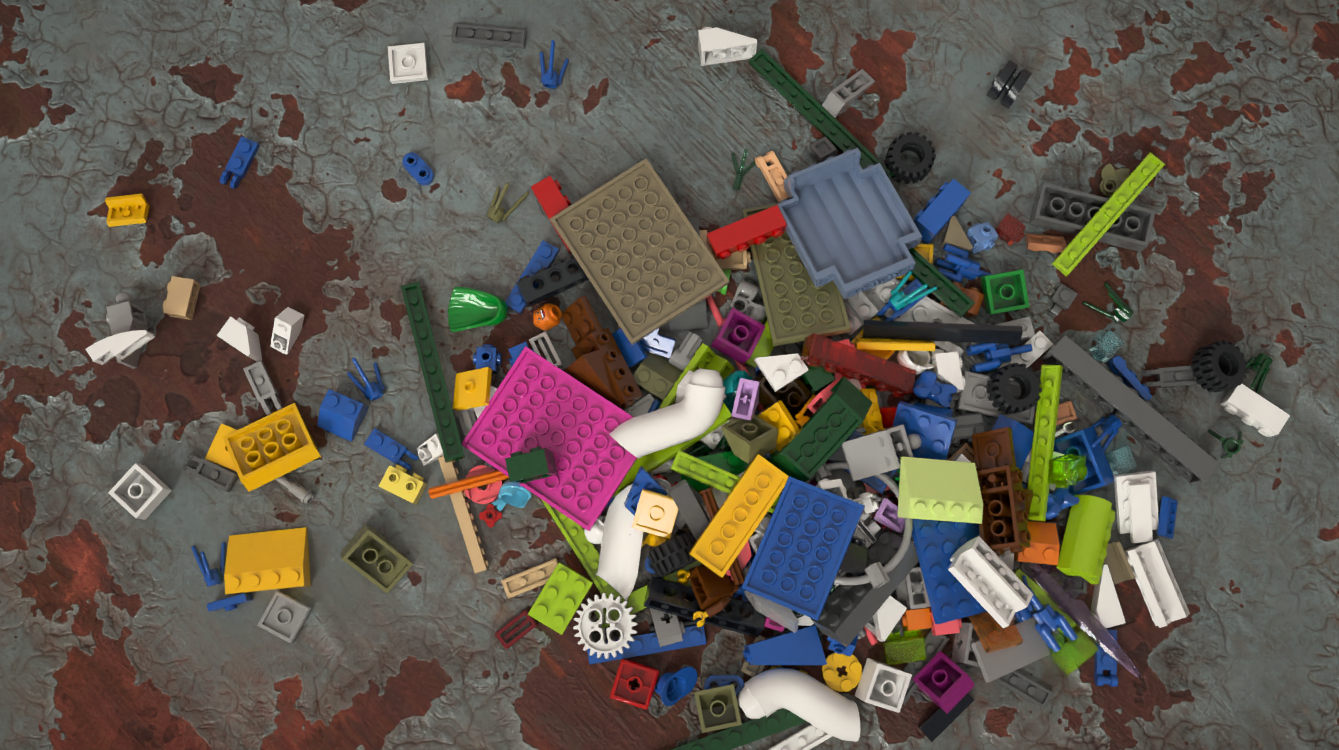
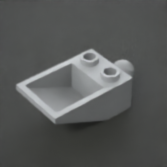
(125, 318)
(879, 451)
(772, 610)

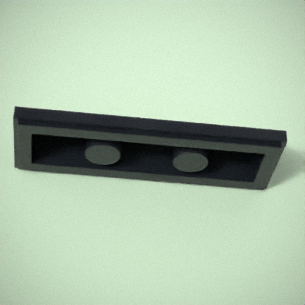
(939, 720)

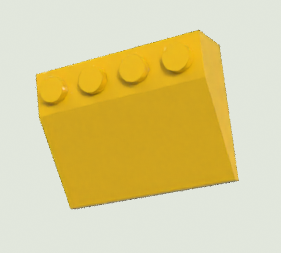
(271, 447)
(267, 561)

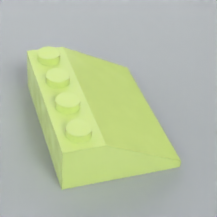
(939, 490)

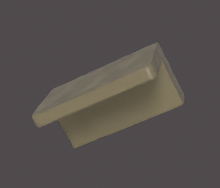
(1118, 563)

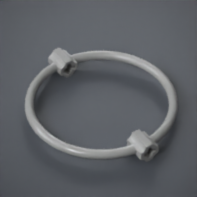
(875, 573)

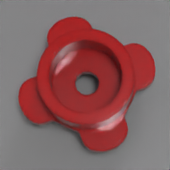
(495, 515)

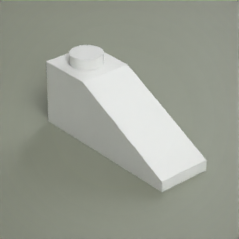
(1105, 602)

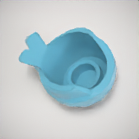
(512, 494)

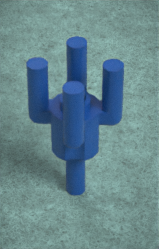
(961, 265)
(994, 355)
(1049, 621)

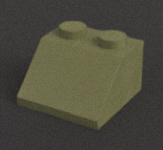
(656, 376)
(750, 437)
(717, 708)

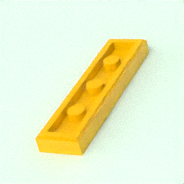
(893, 344)

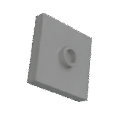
(284, 616)

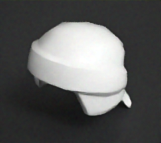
(915, 360)

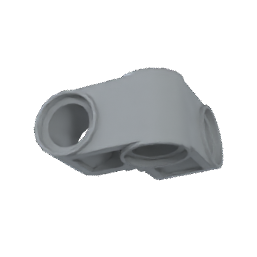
(745, 296)

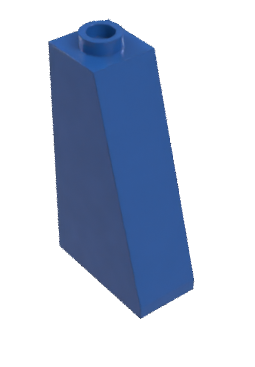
(787, 649)

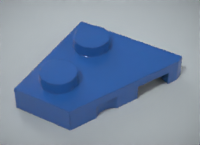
(642, 481)

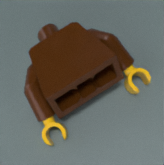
(710, 590)

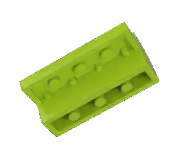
(704, 359)
(1086, 538)

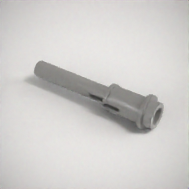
(306, 496)

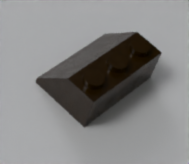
(792, 395)

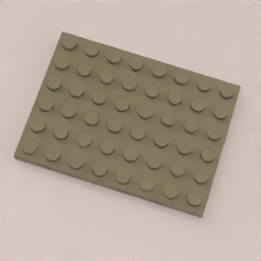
(639, 251)

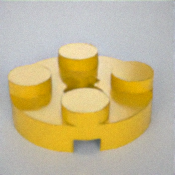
(847, 681)

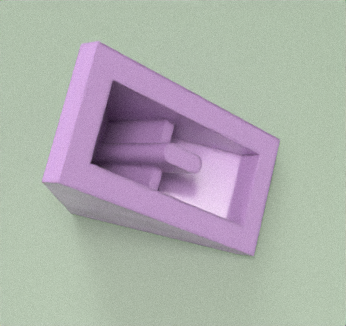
(746, 399)
(888, 514)

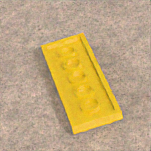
(739, 515)

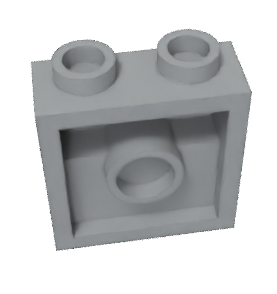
(858, 309)

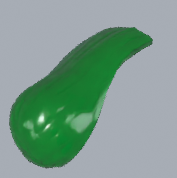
(474, 309)

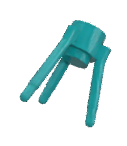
(900, 299)

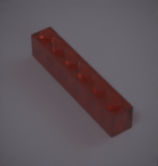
(858, 365)

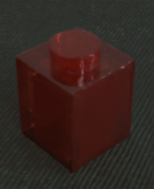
(1010, 230)

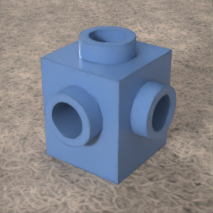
(982, 236)

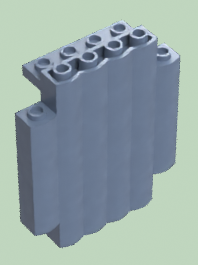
(848, 224)

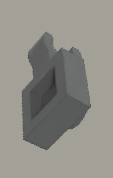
(1062, 300)

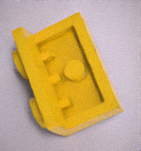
(127, 210)

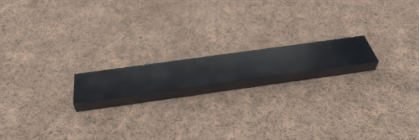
(942, 332)

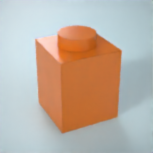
(916, 619)

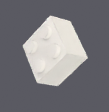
(140, 491)

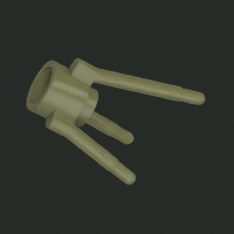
(496, 212)

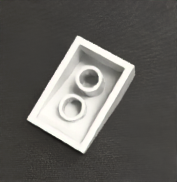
(724, 46)

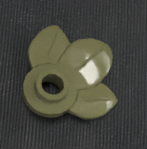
(1113, 178)

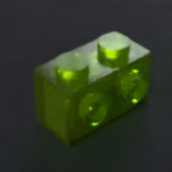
(1067, 470)
(1074, 653)

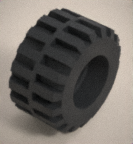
(917, 145)
(1219, 366)
(1028, 384)
(672, 554)

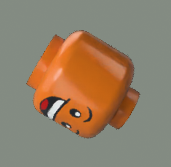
(547, 316)

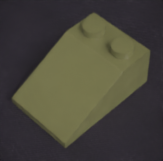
(376, 558)

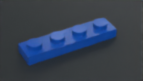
(541, 259)

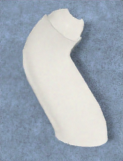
(676, 422)
(620, 550)
(804, 697)

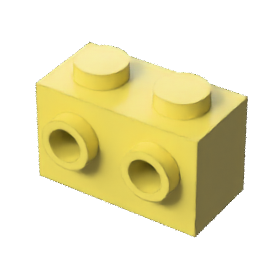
(402, 484)

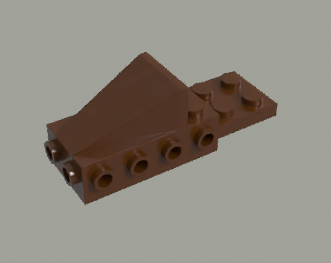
(598, 359)
(1004, 500)

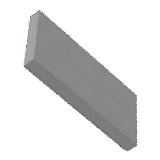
(975, 398)
(1007, 660)

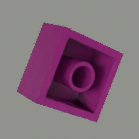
(737, 336)
(943, 682)

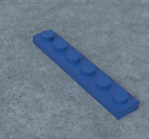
(649, 644)

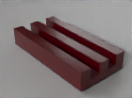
(529, 619)

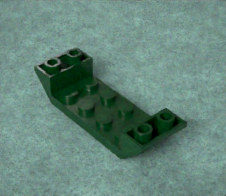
(823, 432)

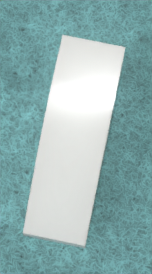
(118, 345)

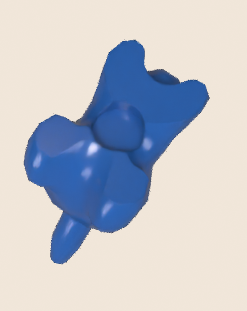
(928, 388)
(1059, 500)

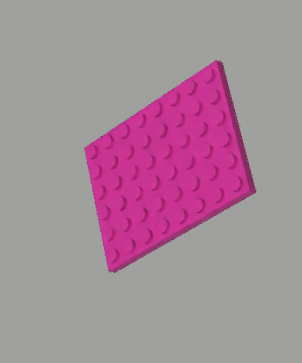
(556, 412)

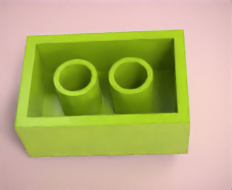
(560, 598)

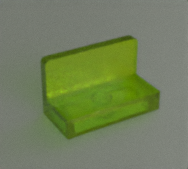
(905, 648)

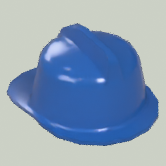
(676, 685)

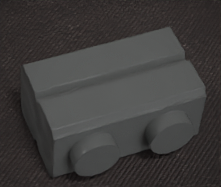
(966, 426)

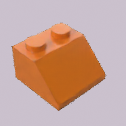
(1043, 544)

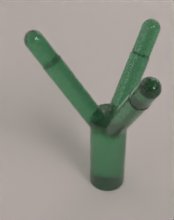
(739, 171)

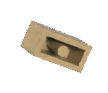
(181, 298)

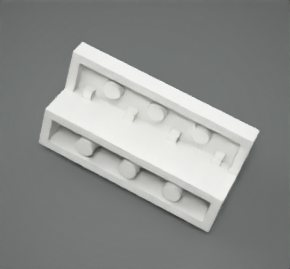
(989, 580)
(1157, 583)

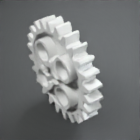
(587, 626)

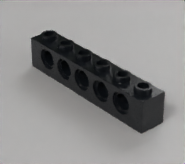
(550, 288)
(675, 604)

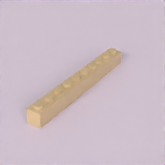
(465, 519)

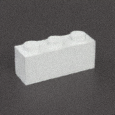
(1255, 410)

